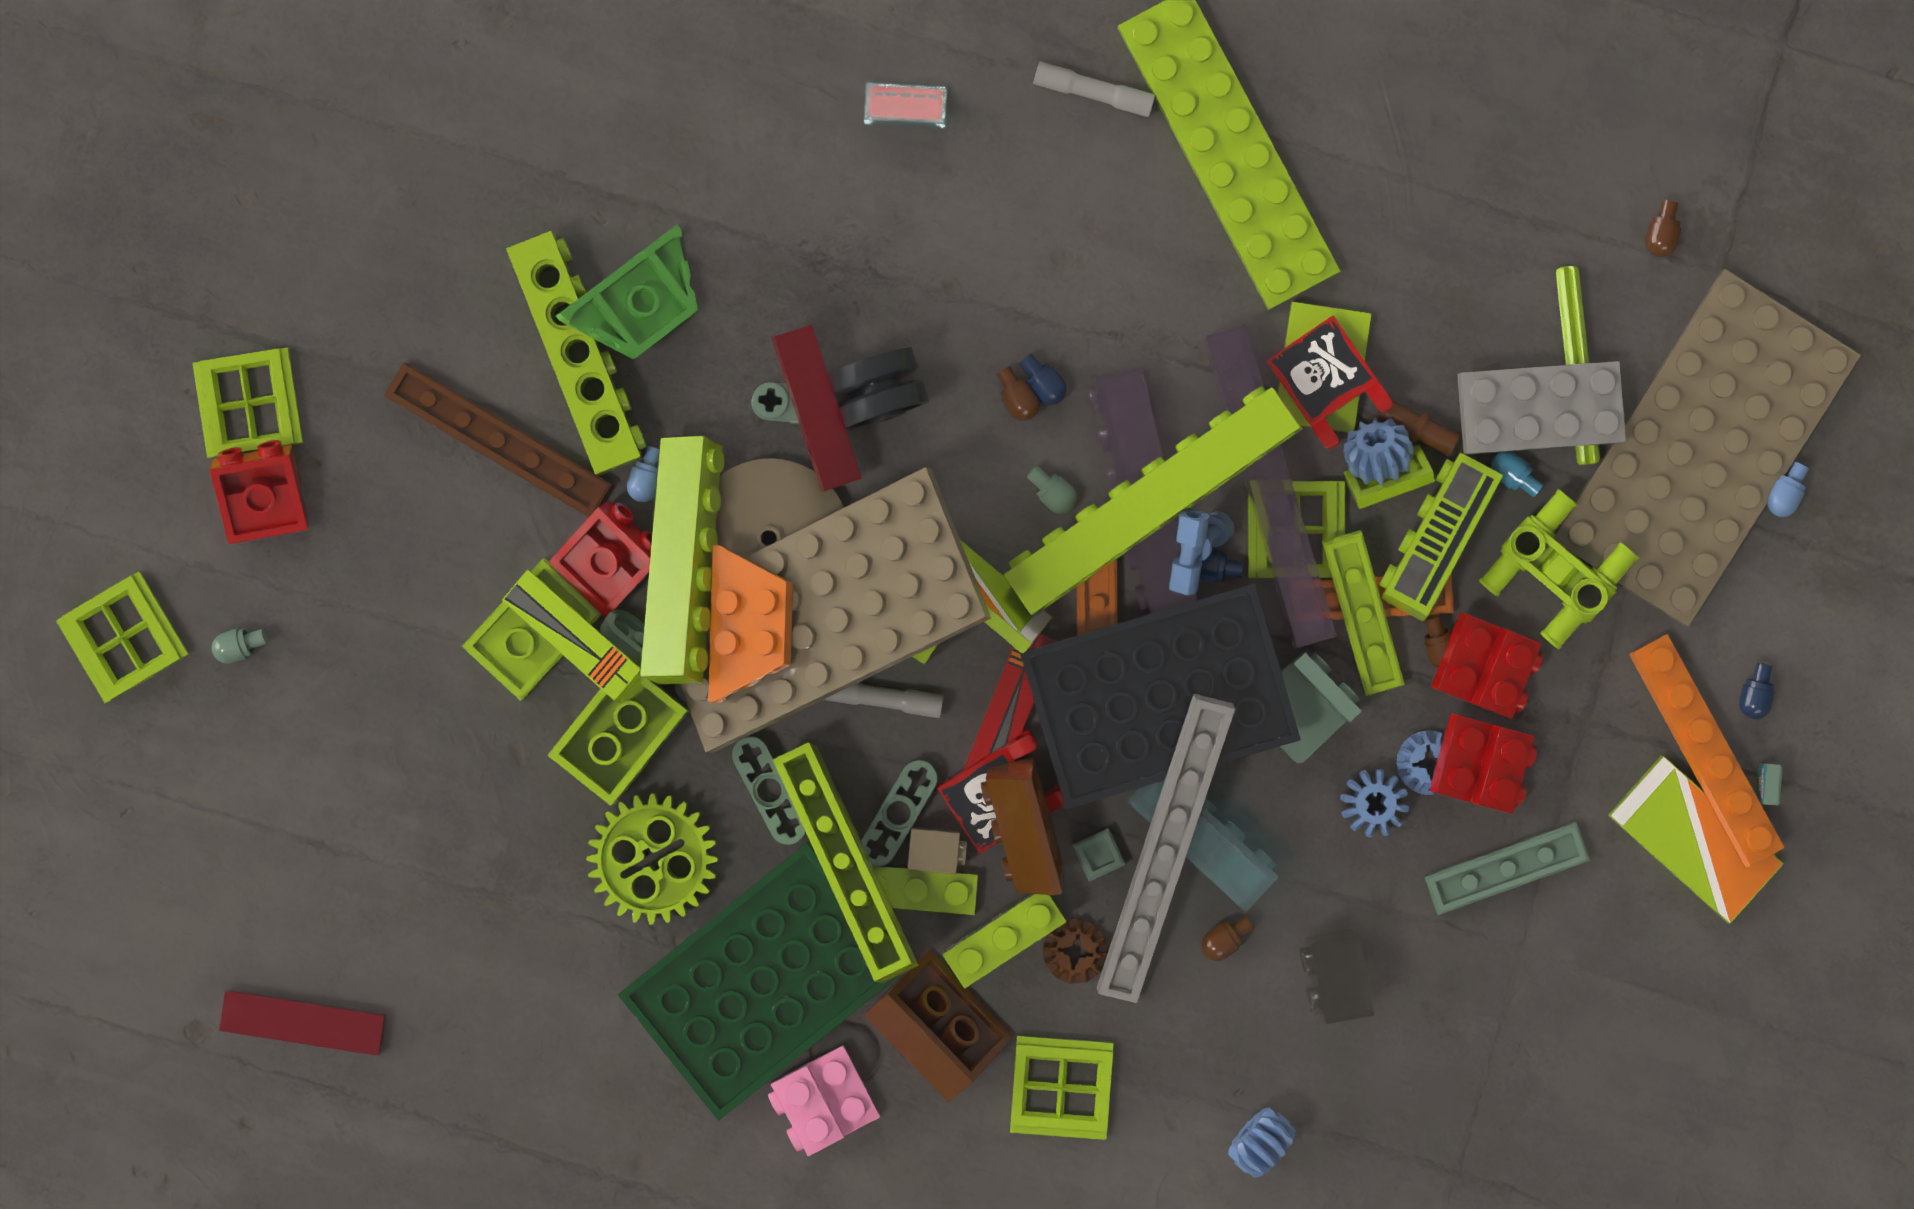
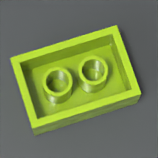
(617, 740)

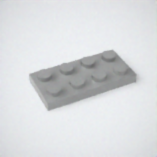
(1541, 407)

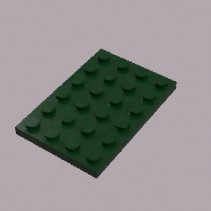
(755, 984)

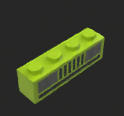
(1440, 537)

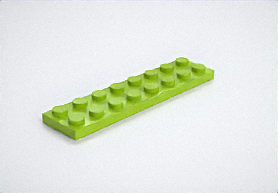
(1228, 150)

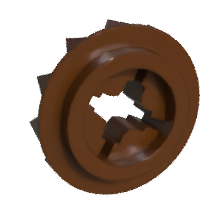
(1062, 937)

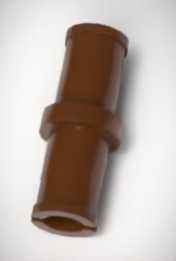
(1422, 428)

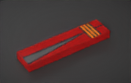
(1008, 706)

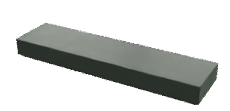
(1506, 868)

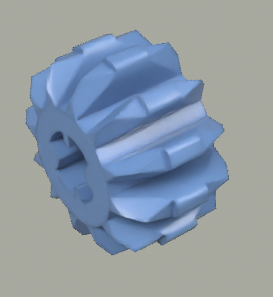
(1378, 451)
(1387, 800)
(1262, 1142)

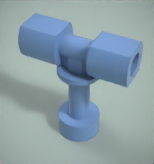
(1197, 536)

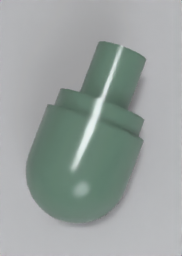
(1053, 491)
(237, 644)

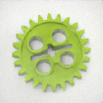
(634, 827)

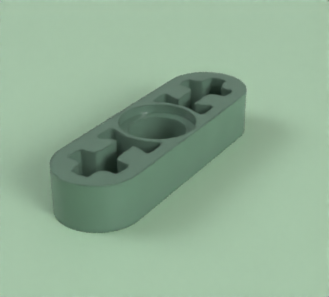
(747, 767)
(922, 791)

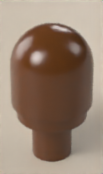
(1664, 231)
(1018, 396)
(1437, 639)
(1225, 939)

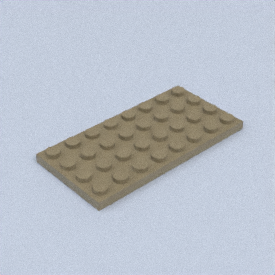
(1707, 445)
(865, 597)

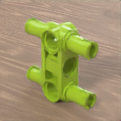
(1559, 569)

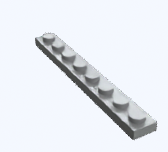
(1165, 847)

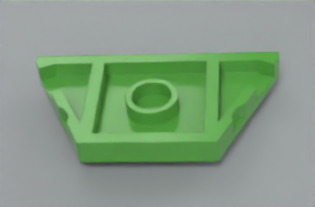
(638, 299)

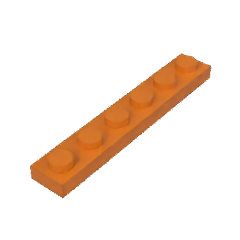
(1706, 751)

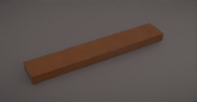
(497, 440)

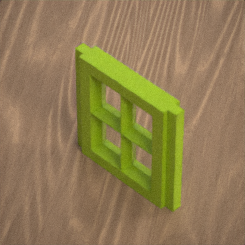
(283, 396)
(1332, 524)
(91, 655)
(1059, 1123)

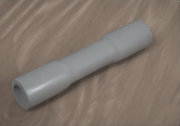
(1118, 96)
(908, 700)

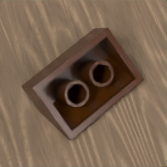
(1024, 827)
(939, 1026)

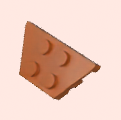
(747, 624)

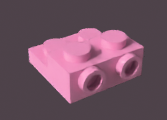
(823, 1101)

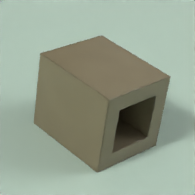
(936, 850)

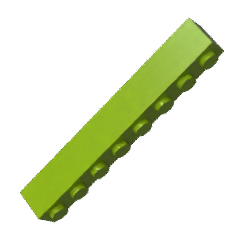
(1153, 500)

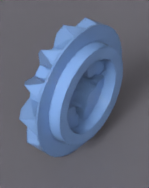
(1411, 752)

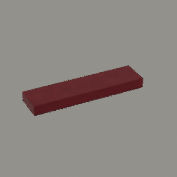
(816, 407)
(302, 1022)

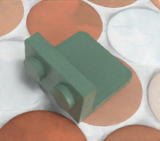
(1316, 703)

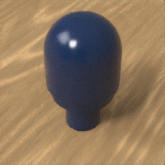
(1044, 381)
(1217, 566)
(1757, 693)

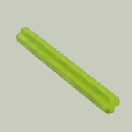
(1574, 337)

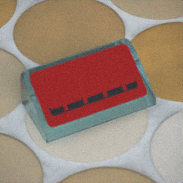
(905, 105)

